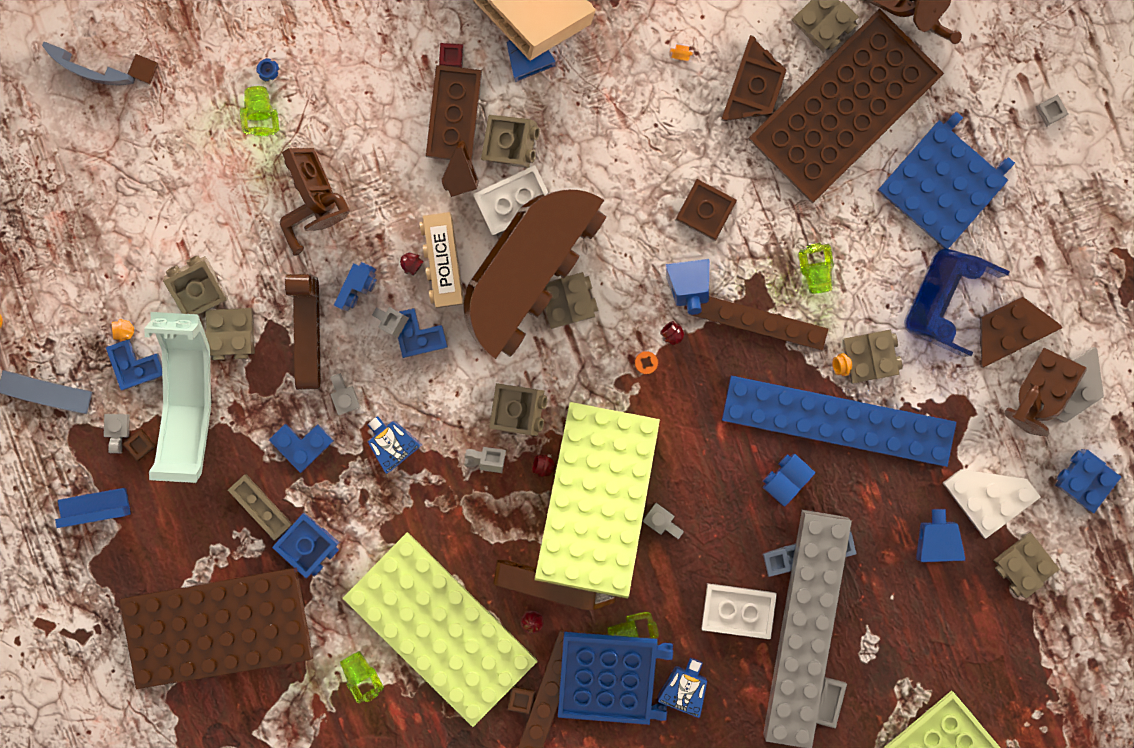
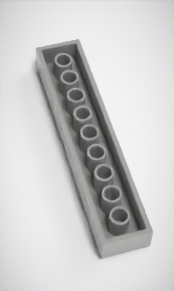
(807, 629)

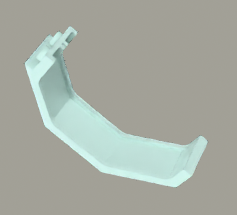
(184, 396)

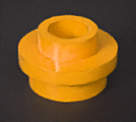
(681, 52)
(842, 365)

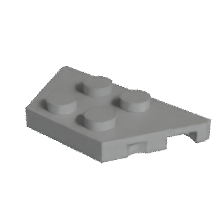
(1089, 389)

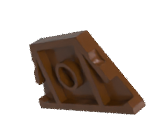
(755, 84)
(1013, 329)

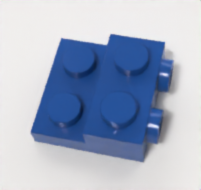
(360, 279)
(1087, 480)
(306, 546)

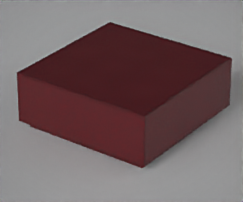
(451, 55)

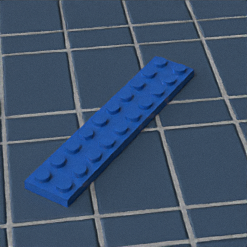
(839, 421)

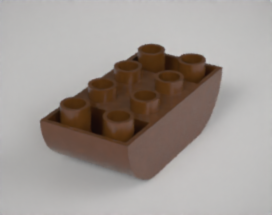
(523, 263)

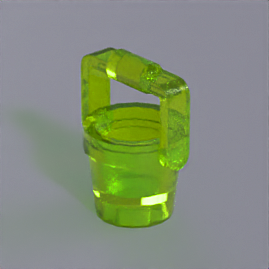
(258, 108)
(817, 274)
(629, 627)
(357, 670)

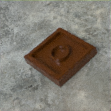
(706, 209)

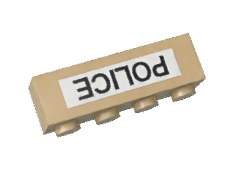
(443, 260)

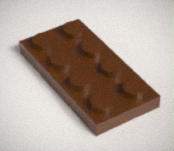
(453, 111)

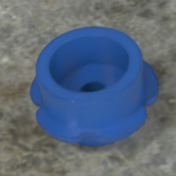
(263, 65)

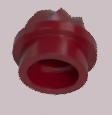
(411, 263)
(672, 333)
(543, 465)
(532, 622)

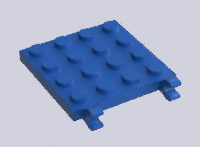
(944, 183)
(610, 678)

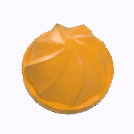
(122, 330)

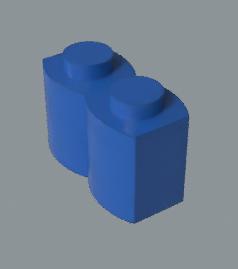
(788, 479)

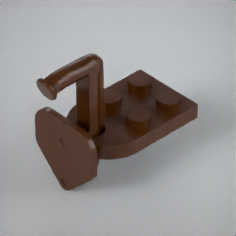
(925, 14)
(316, 193)
(1050, 384)

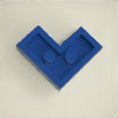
(417, 341)
(128, 369)
(301, 451)

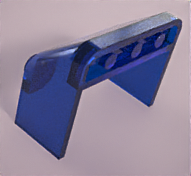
(936, 291)

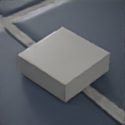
(1052, 110)

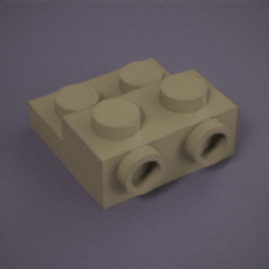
(825, 22)
(510, 141)
(194, 286)
(570, 300)
(230, 333)
(873, 356)
(518, 409)
(1025, 566)

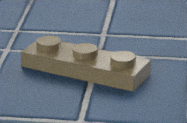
(260, 507)

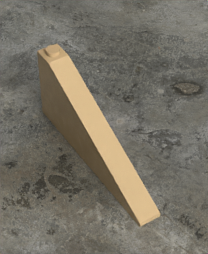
(538, 24)

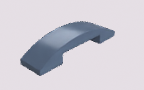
(111, 76)
(44, 392)
(781, 559)

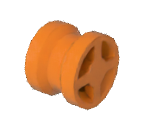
(643, 364)

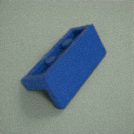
(93, 507)

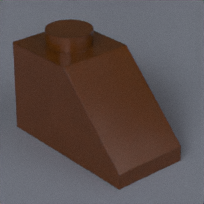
(460, 172)

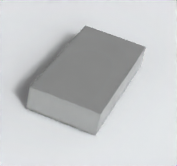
(831, 702)

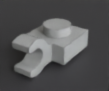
(391, 321)
(345, 398)
(116, 427)
(489, 459)
(660, 520)

